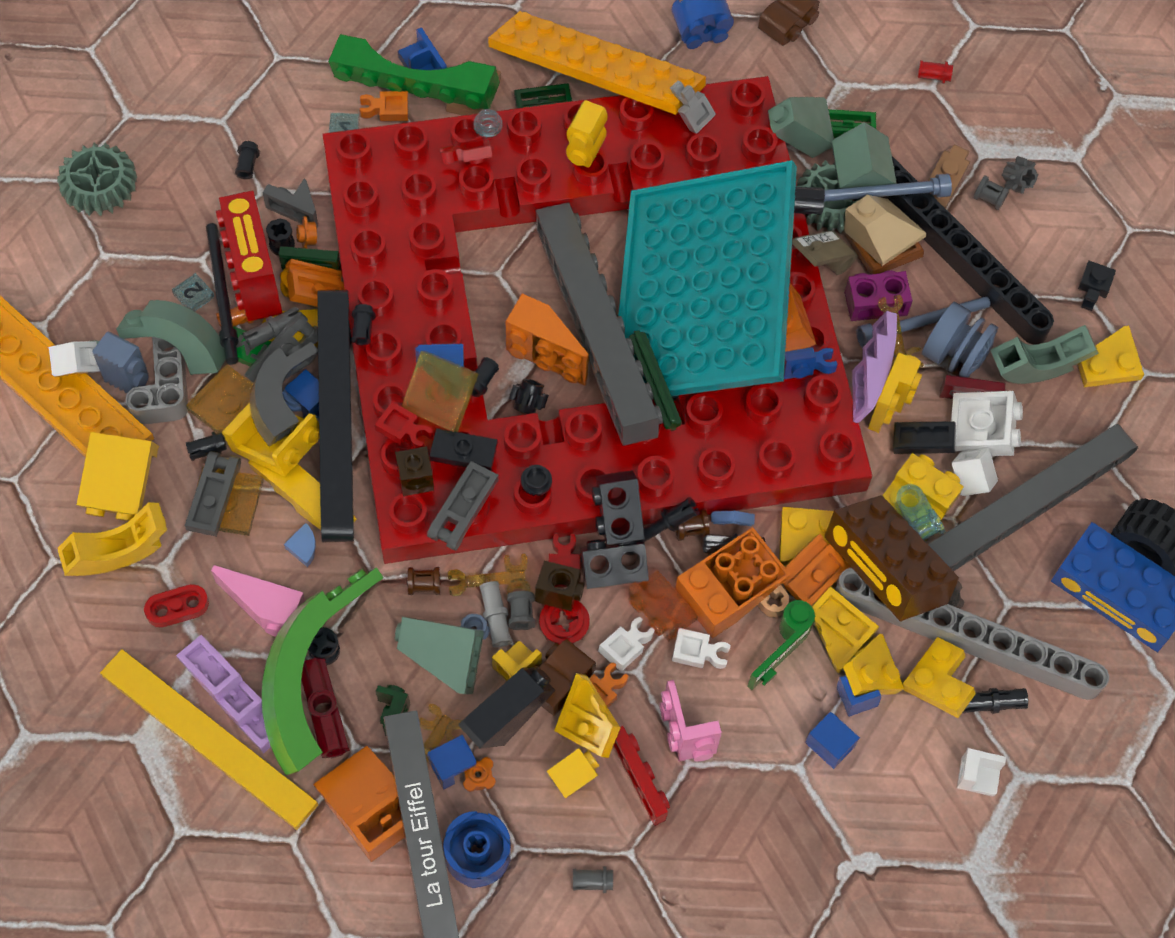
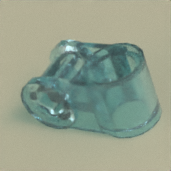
(921, 514)

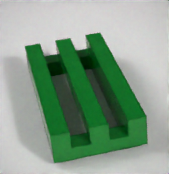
(848, 120)

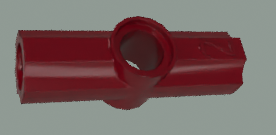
(327, 725)

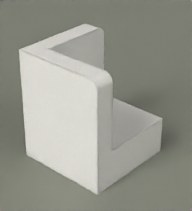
(73, 358)
(975, 471)
(980, 772)

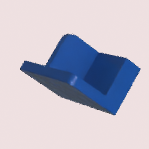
(421, 54)

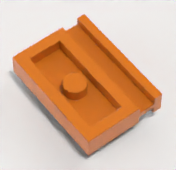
(306, 280)
(814, 570)

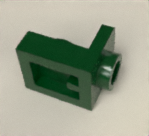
(395, 697)

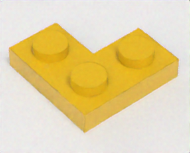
(933, 679)

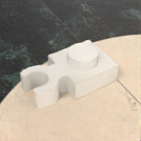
(625, 646)
(693, 649)

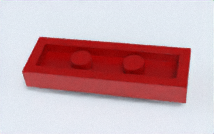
(641, 777)

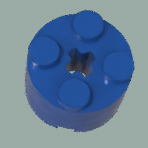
(702, 21)
(483, 831)

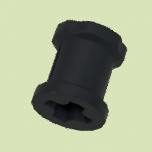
(280, 234)

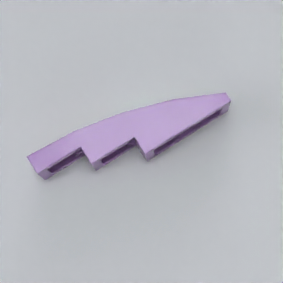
(873, 370)
(227, 689)

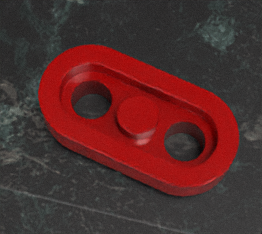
(176, 604)

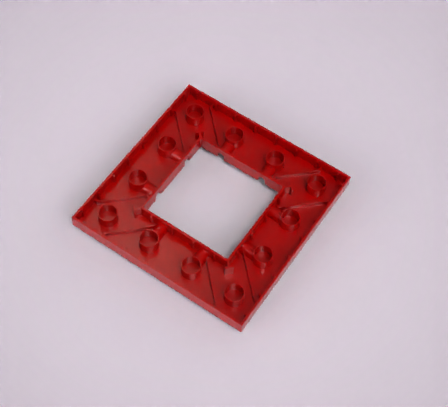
(401, 256)

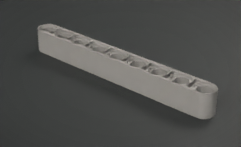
(983, 645)

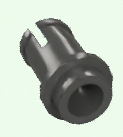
(593, 879)

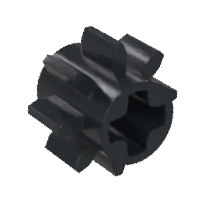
(528, 396)

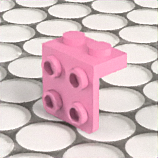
(690, 742)

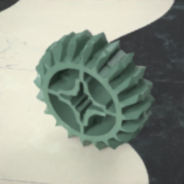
(81, 173)
(834, 211)

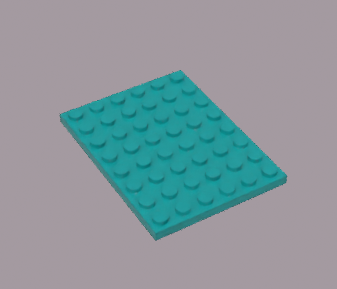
(712, 276)

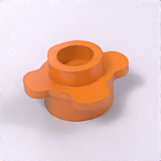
(306, 233)
(486, 780)

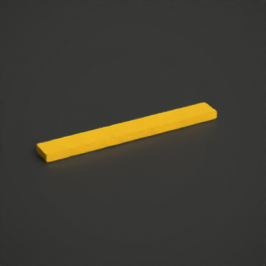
(209, 739)

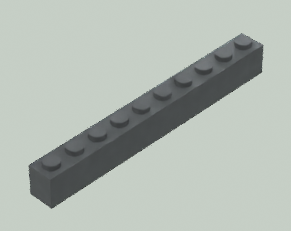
(597, 325)

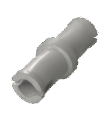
(495, 614)

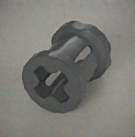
(991, 192)
(521, 610)

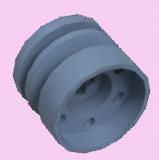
(959, 340)

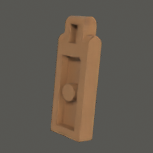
(955, 165)

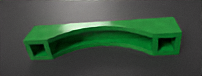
(463, 84)

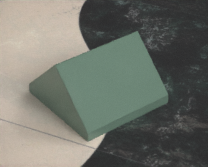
(863, 158)

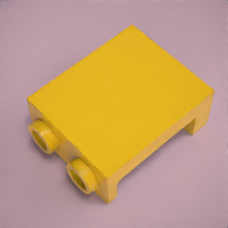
(280, 457)
(115, 475)

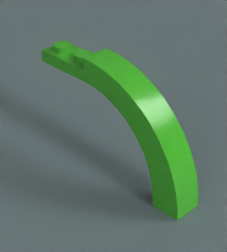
(282, 674)

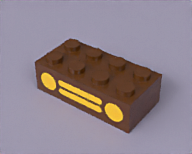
(891, 557)

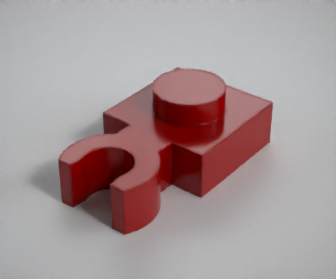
(472, 151)
(400, 424)
(564, 554)

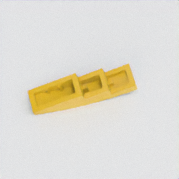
(297, 488)

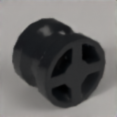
(325, 639)

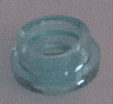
(485, 117)

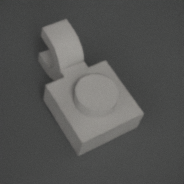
(695, 109)

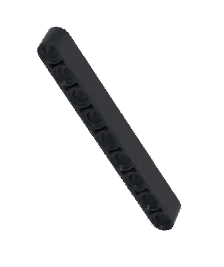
(970, 254)
(335, 417)

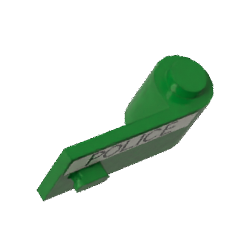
(794, 628)

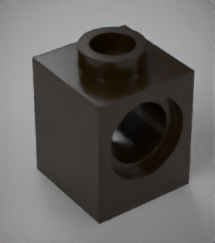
(414, 471)
(552, 575)

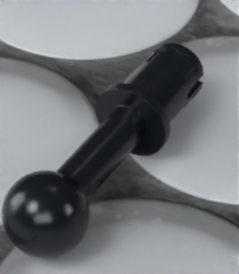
(670, 519)

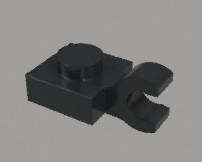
(1096, 282)

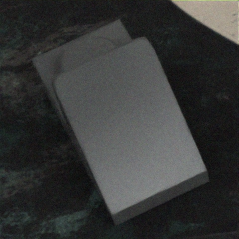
(290, 205)

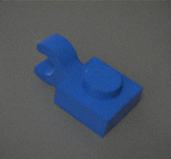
(803, 362)

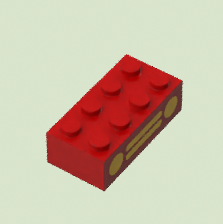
(248, 256)

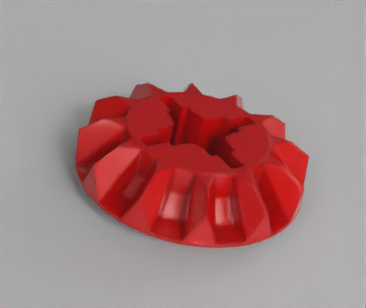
(556, 633)

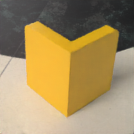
(514, 659)

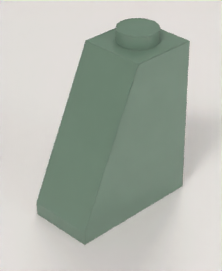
(803, 124)
(442, 650)

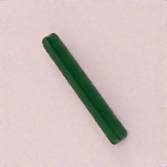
(655, 378)

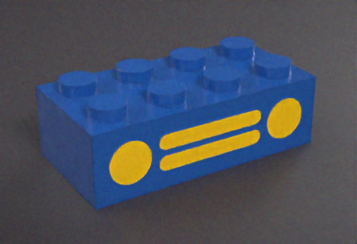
(1120, 586)

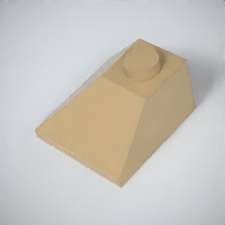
(881, 228)

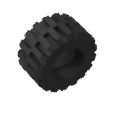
(1150, 530)

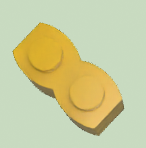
(586, 134)

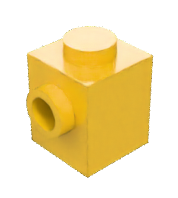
(574, 771)

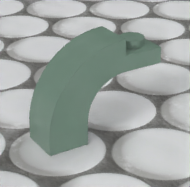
(180, 327)
(1040, 362)

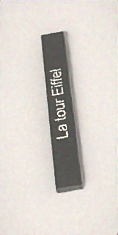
(420, 825)

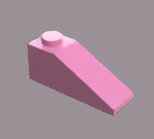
(260, 599)

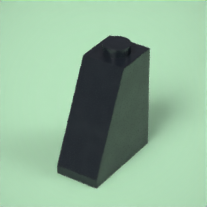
(508, 708)

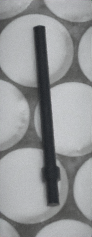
(228, 334)

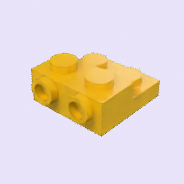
(897, 391)
(938, 487)

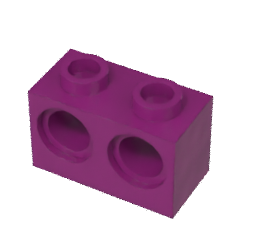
(876, 287)

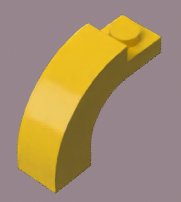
(116, 548)

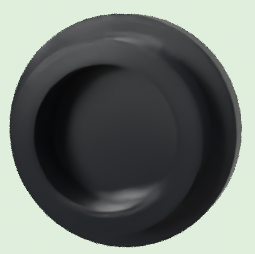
(536, 480)

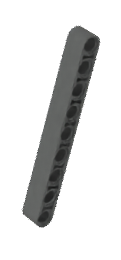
(1034, 497)

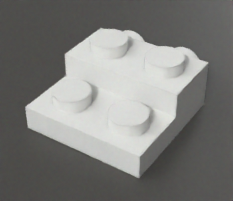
(987, 421)

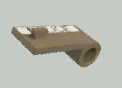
(826, 249)

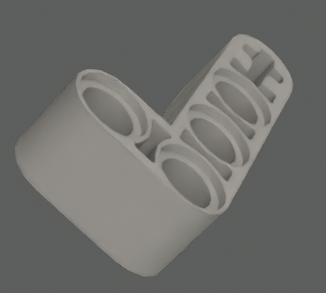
(164, 389)

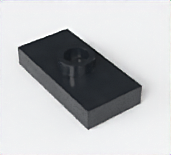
(924, 437)
(463, 448)

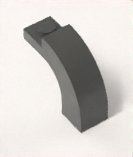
(267, 405)

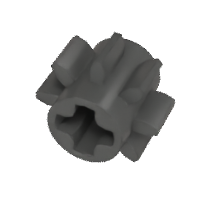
(1020, 174)

